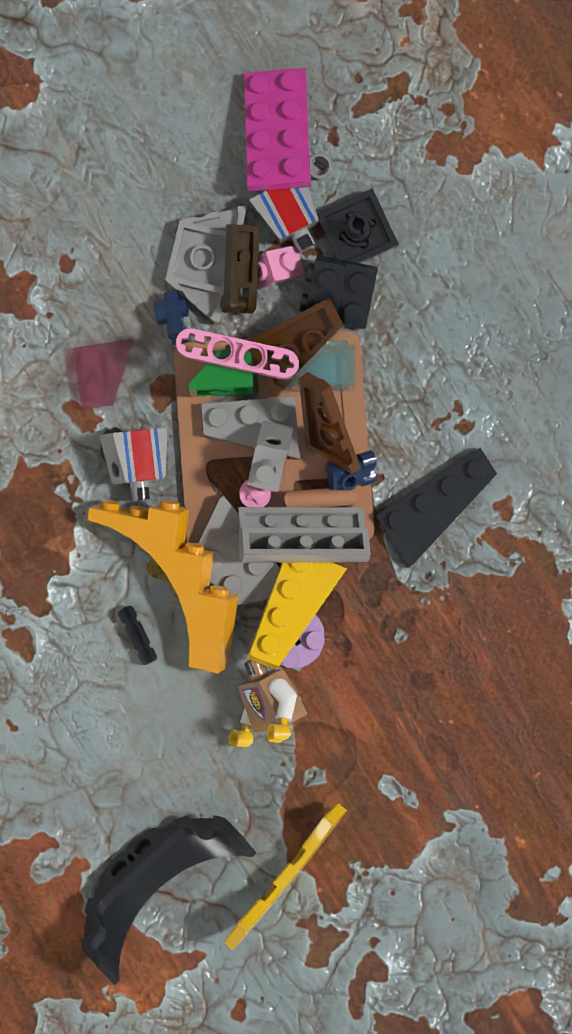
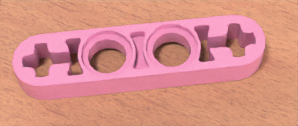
(236, 357)

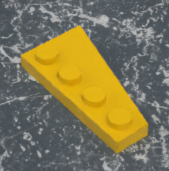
(290, 608)

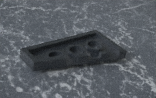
(428, 510)

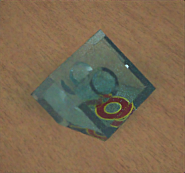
(333, 364)

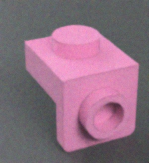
(279, 266)

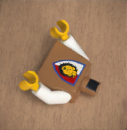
(268, 705)

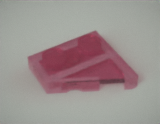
(100, 372)

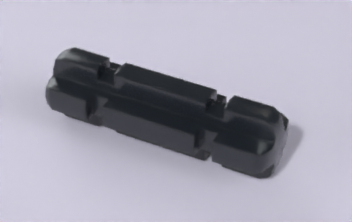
(137, 635)

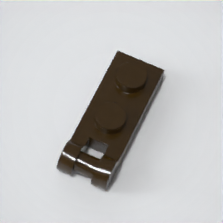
(240, 268)

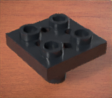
(362, 211)

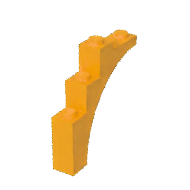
(207, 610)

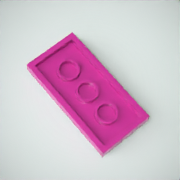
(277, 129)

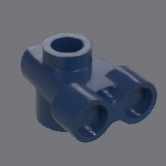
(172, 312)
(339, 478)

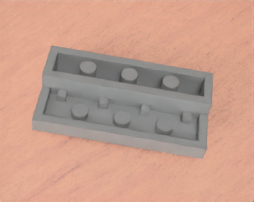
(302, 535)

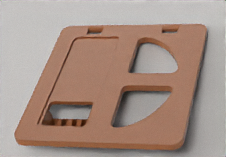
(199, 449)

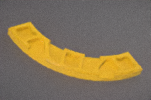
(285, 878)

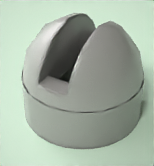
(316, 171)

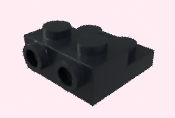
(346, 284)

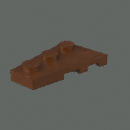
(300, 334)
(324, 424)

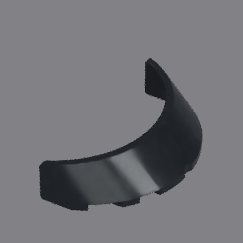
(141, 871)

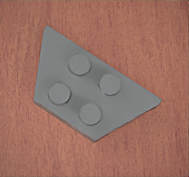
(199, 259)
(249, 580)

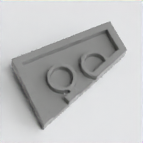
(242, 420)

